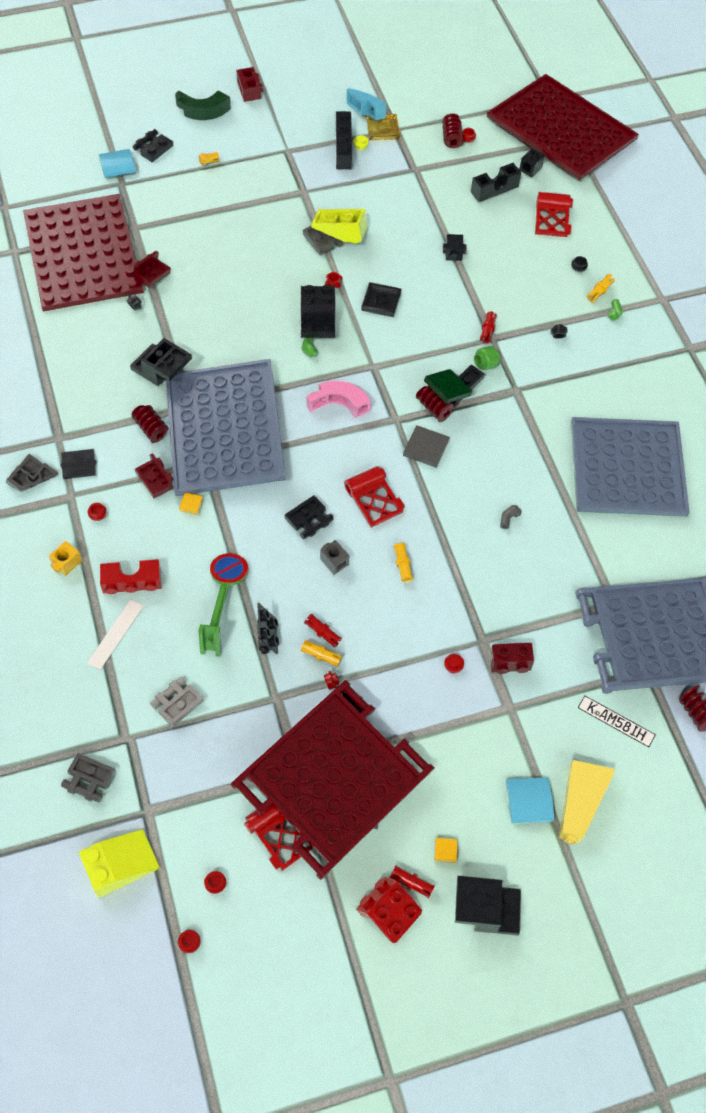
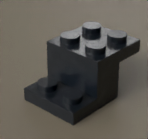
(317, 311)
(161, 362)
(487, 905)

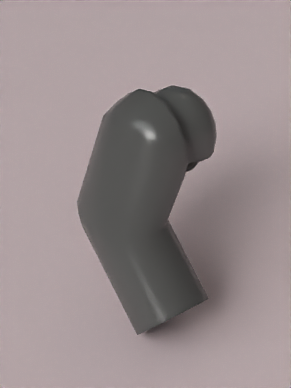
(512, 511)

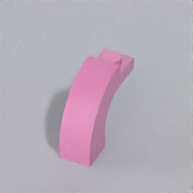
(340, 393)

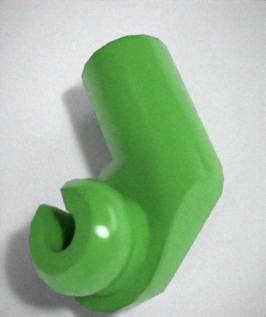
(617, 310)
(308, 348)

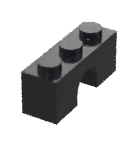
(507, 179)

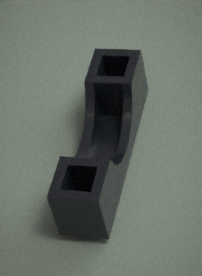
(343, 140)

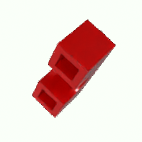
(146, 578)

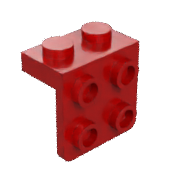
(390, 908)

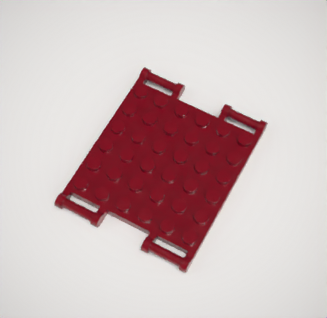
(333, 777)

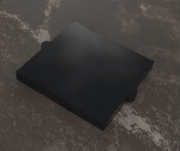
(78, 464)

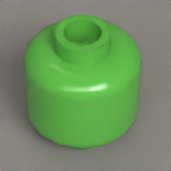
(487, 358)

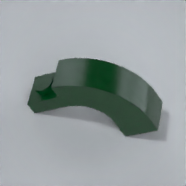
(203, 109)

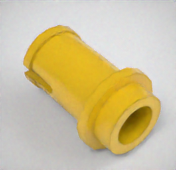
(208, 158)

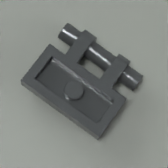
(320, 241)
(90, 771)

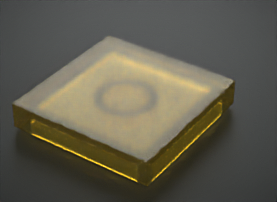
(384, 128)

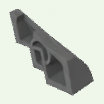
(30, 473)

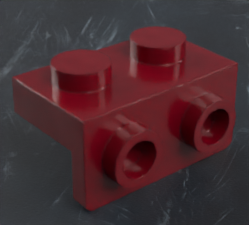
(150, 270)
(155, 477)
(512, 658)

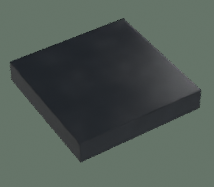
(381, 299)

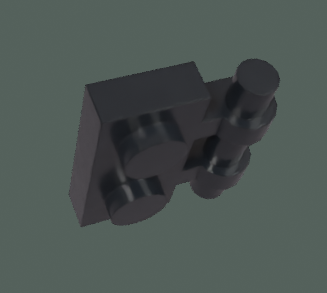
(155, 148)
(306, 512)

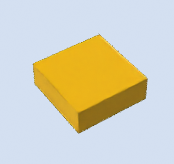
(191, 503)
(445, 850)

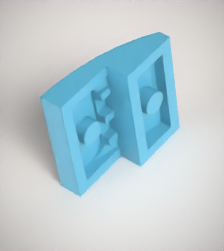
(117, 163)
(530, 800)

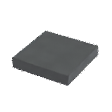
(426, 446)

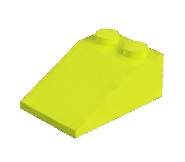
(343, 224)
(118, 861)

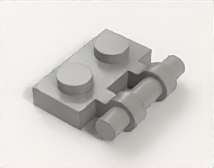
(181, 705)

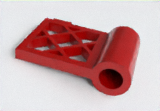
(553, 204)
(364, 485)
(263, 825)

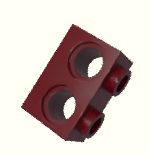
(249, 84)

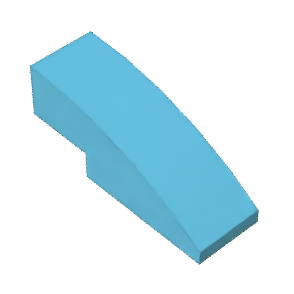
(366, 104)

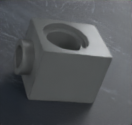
(334, 564)

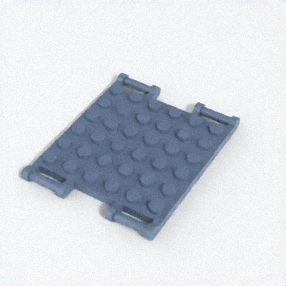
(649, 632)

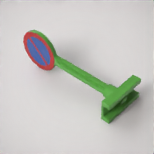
(226, 570)

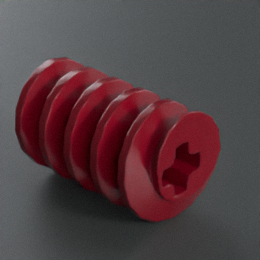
(452, 130)
(434, 403)
(150, 423)
(696, 706)

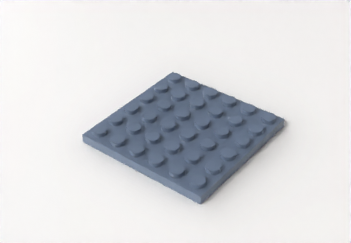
(629, 467)

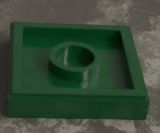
(448, 386)

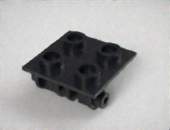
(267, 631)

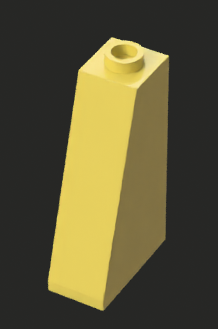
(582, 797)

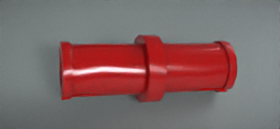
(488, 327)
(323, 630)
(412, 881)

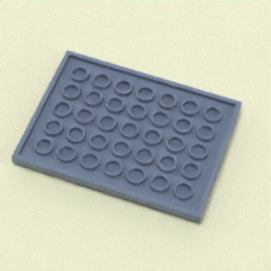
(224, 428)

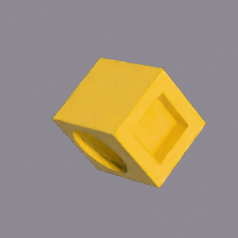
(65, 551)

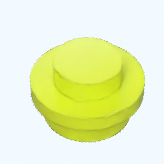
(360, 142)

